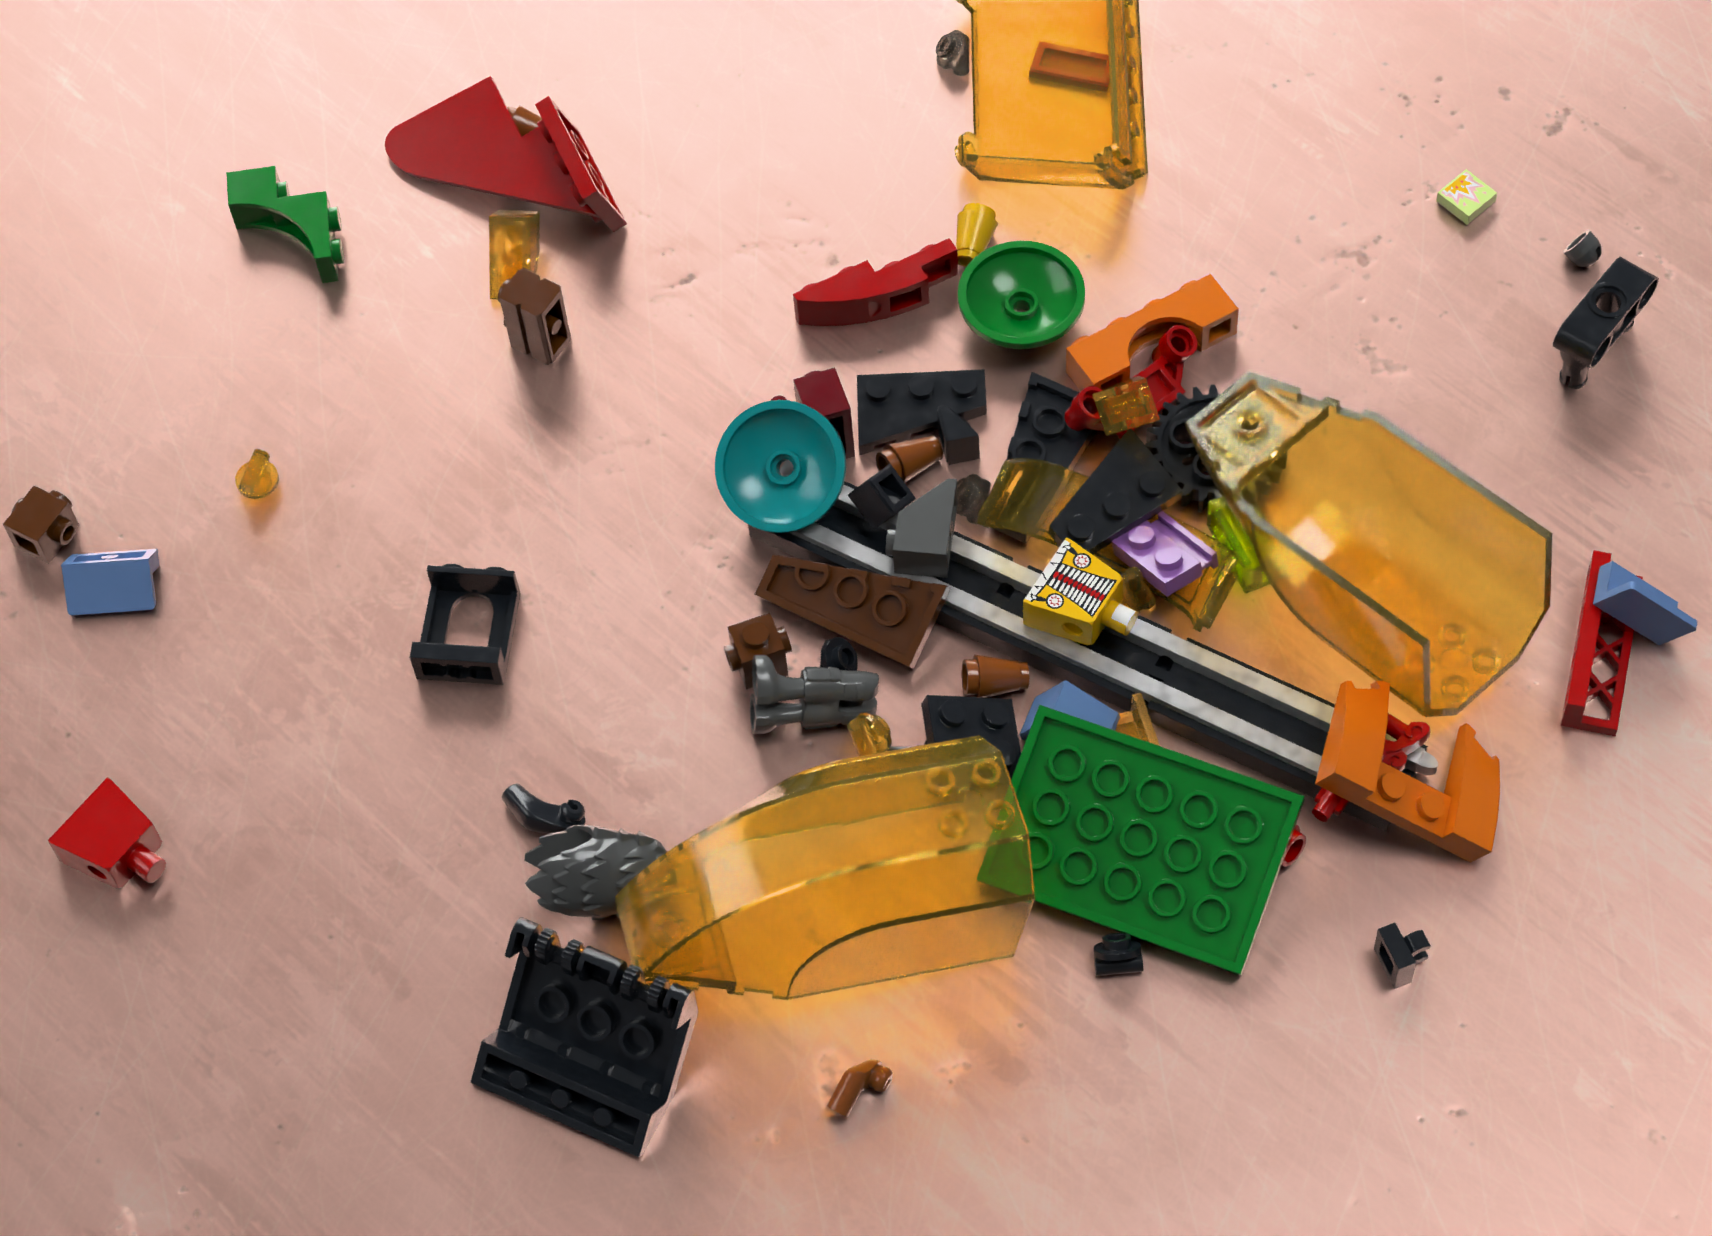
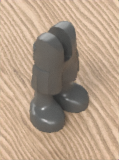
(824, 696)

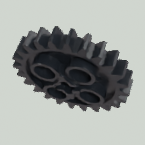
(1181, 459)

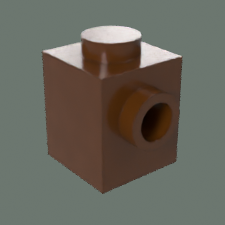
(41, 523)
(753, 638)

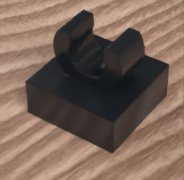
(1400, 953)

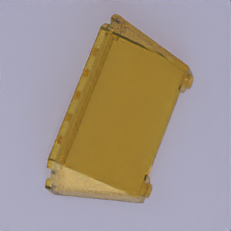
(1056, 93)

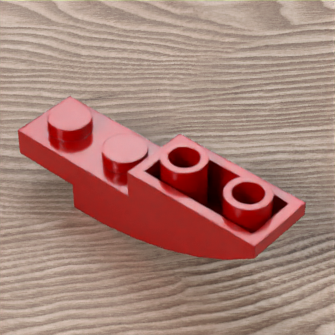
(865, 296)

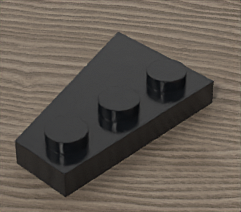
(907, 403)
(1116, 497)

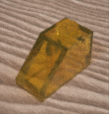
(512, 245)

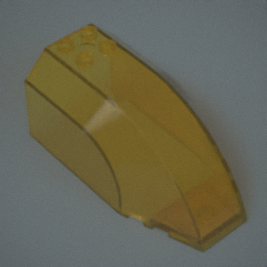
(1378, 541)
(842, 878)

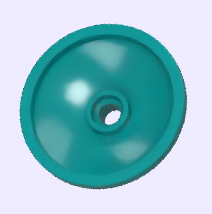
(751, 461)

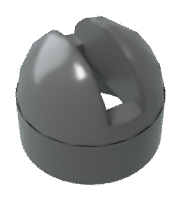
(1584, 249)

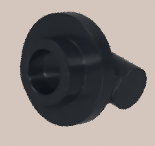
(838, 654)
(1117, 955)

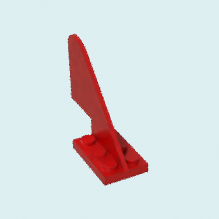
(478, 147)

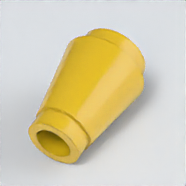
(974, 231)

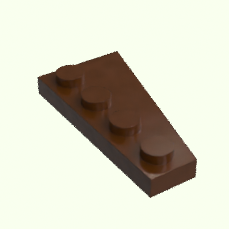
(866, 607)

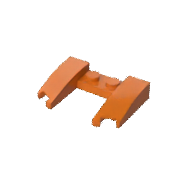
(1352, 768)

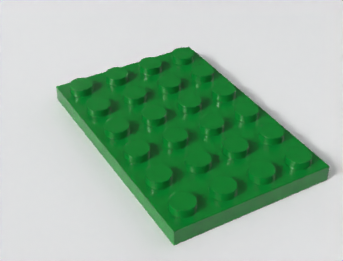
(1150, 838)

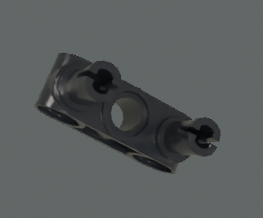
(1602, 319)

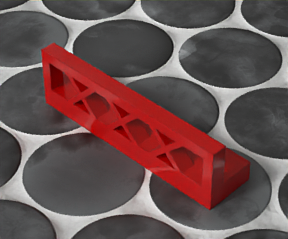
(1585, 656)

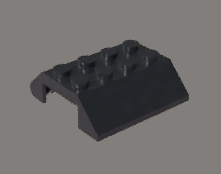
(587, 1039)

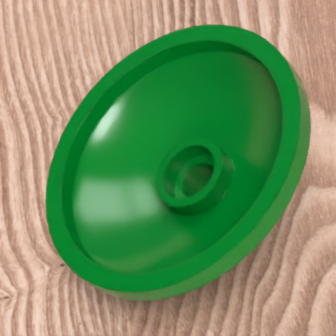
(1021, 278)

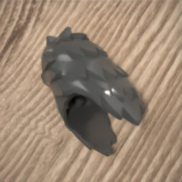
(588, 868)

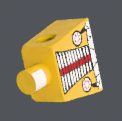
(1077, 597)

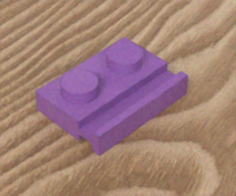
(1165, 553)

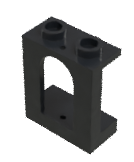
(463, 663)

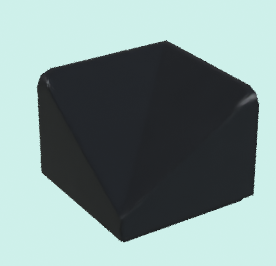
(957, 437)
(881, 496)

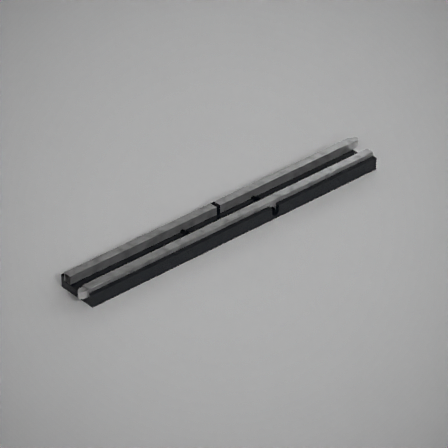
(1181, 680)

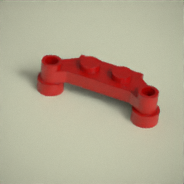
(1162, 376)

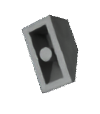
(925, 533)

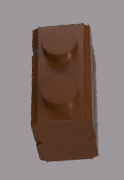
(534, 315)

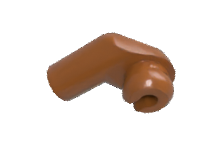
(857, 1080)

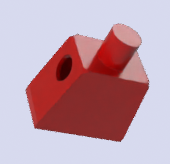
(109, 839)

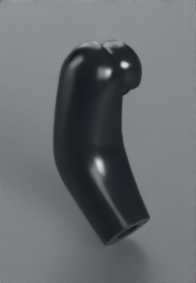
(540, 815)

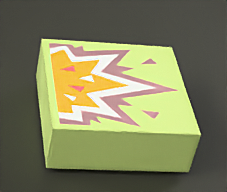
(1466, 197)

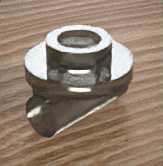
(953, 52)
(971, 496)

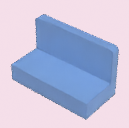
(110, 581)
(1640, 605)

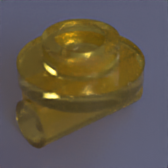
(257, 477)
(1136, 591)
(869, 734)

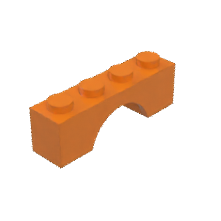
(1107, 354)

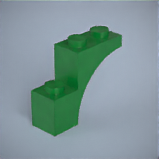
(265, 203)

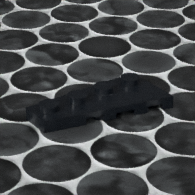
(1043, 430)

